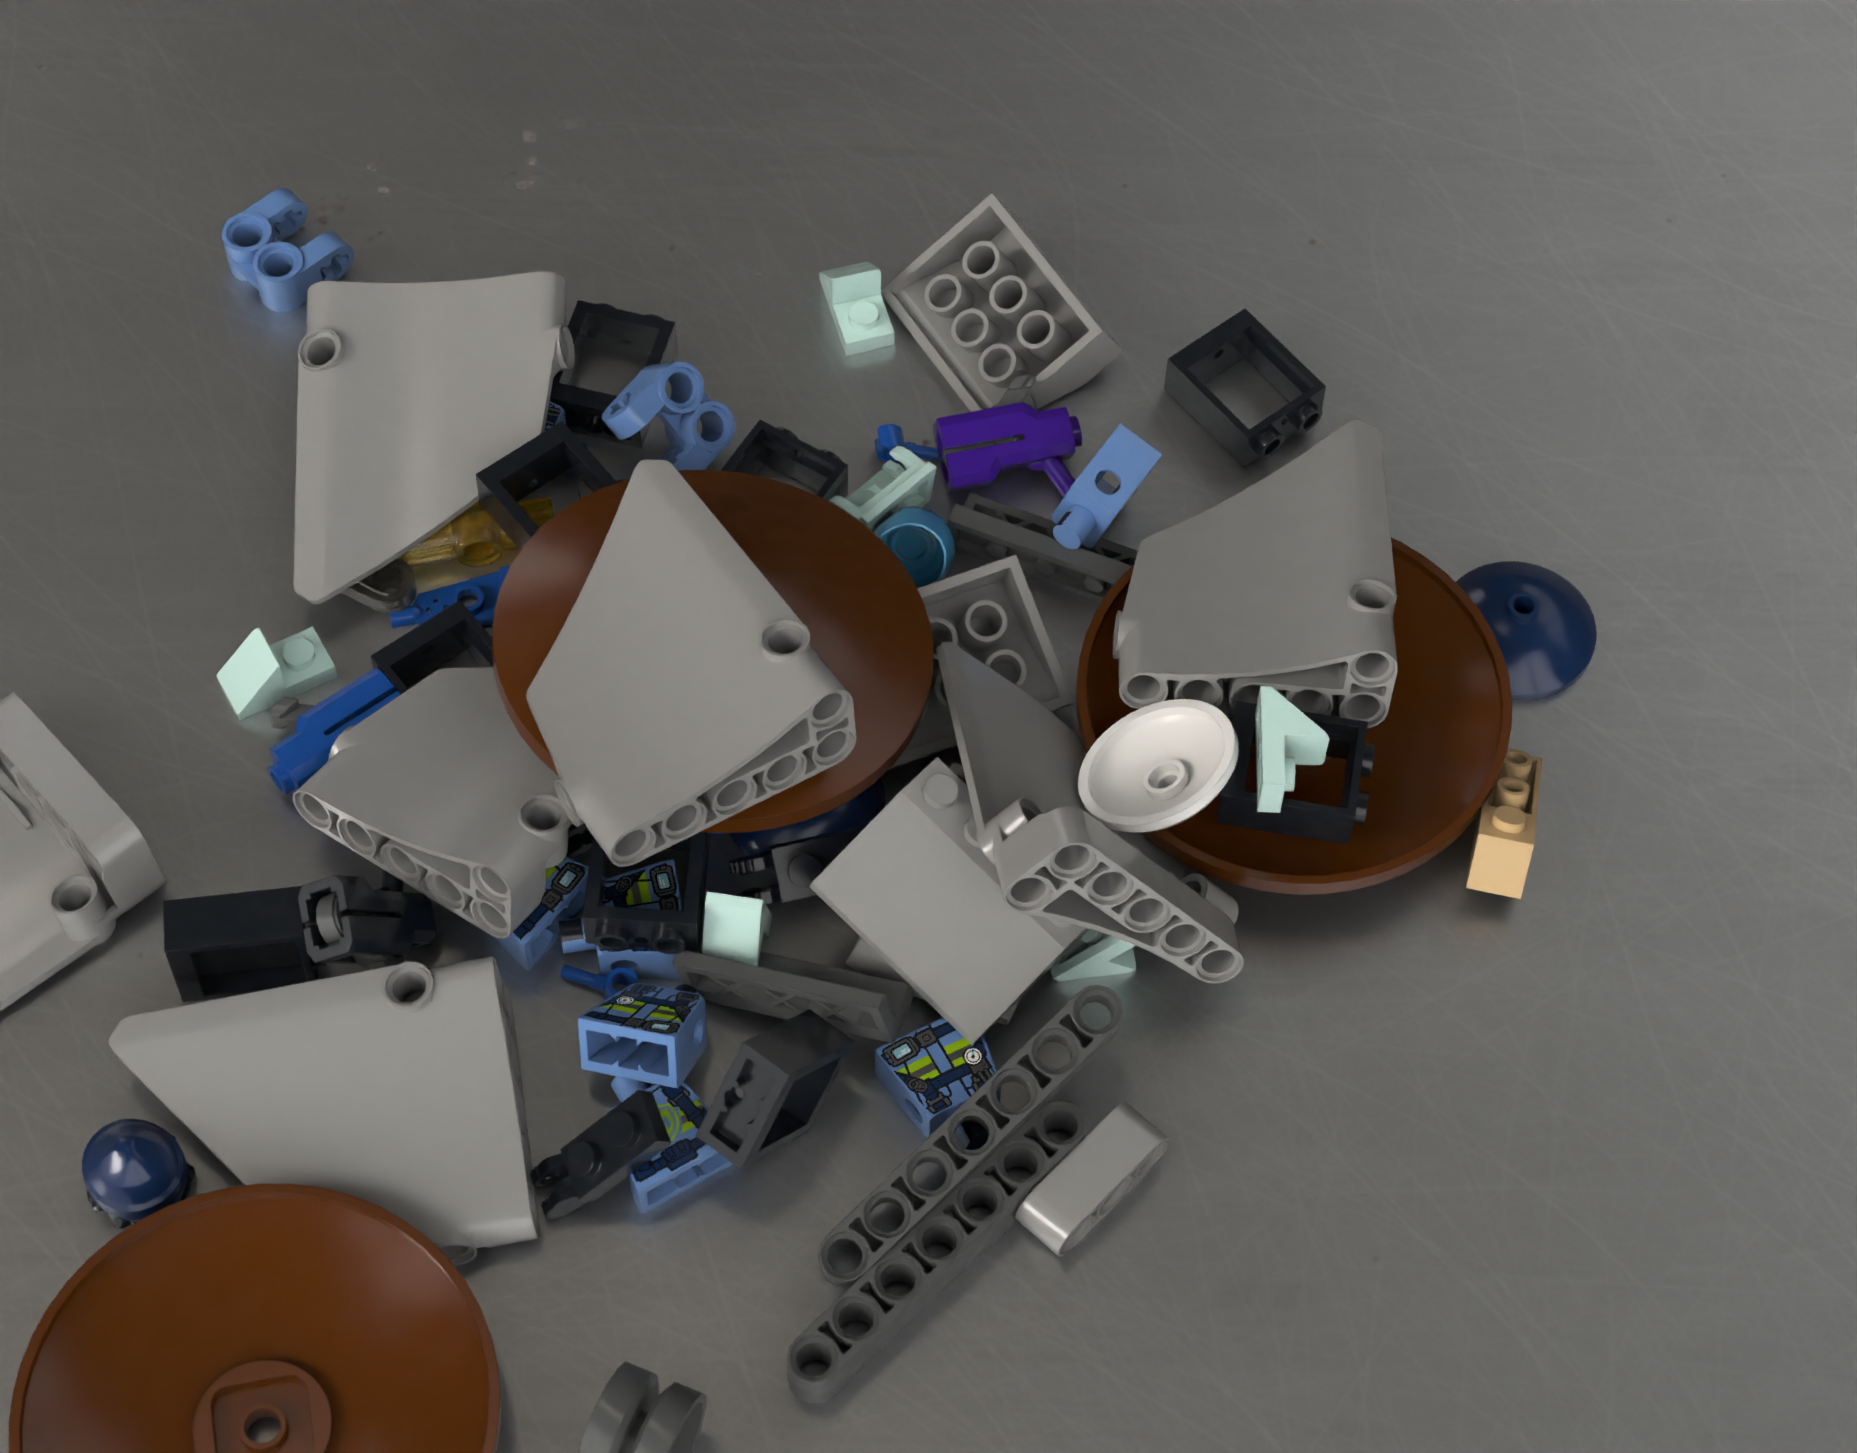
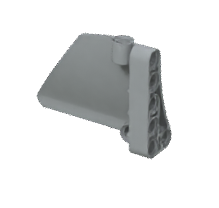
(411, 408)
(1272, 592)
(680, 680)
(445, 799)
(1052, 852)
(64, 855)
(360, 1093)

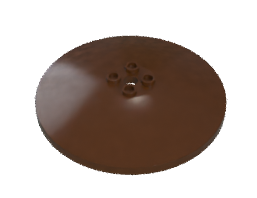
(821, 562)
(1430, 761)
(255, 1311)

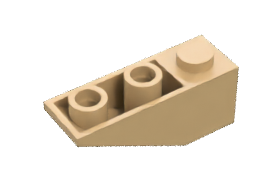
(1506, 828)

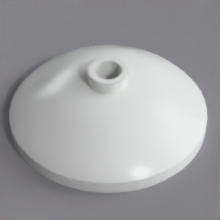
(1158, 765)

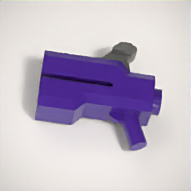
(1006, 439)

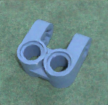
(278, 268)
(680, 413)

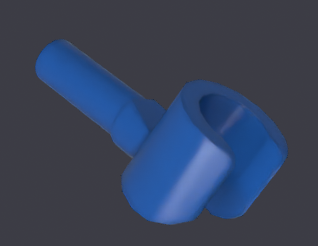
(891, 436)
(598, 981)

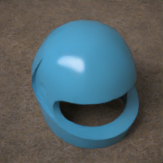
(920, 543)

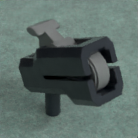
(362, 922)

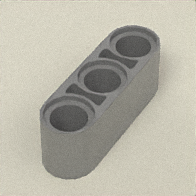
(1092, 1179)

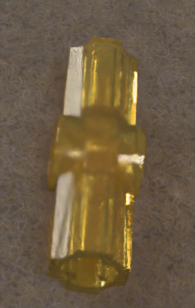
(474, 537)

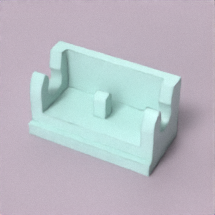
(890, 489)

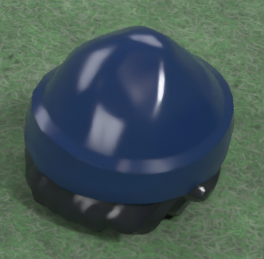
(134, 1171)

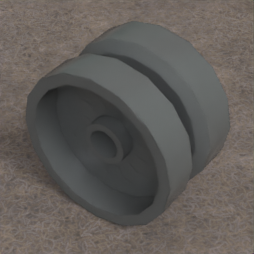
(640, 1420)

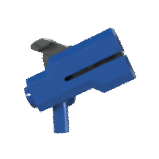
(317, 726)

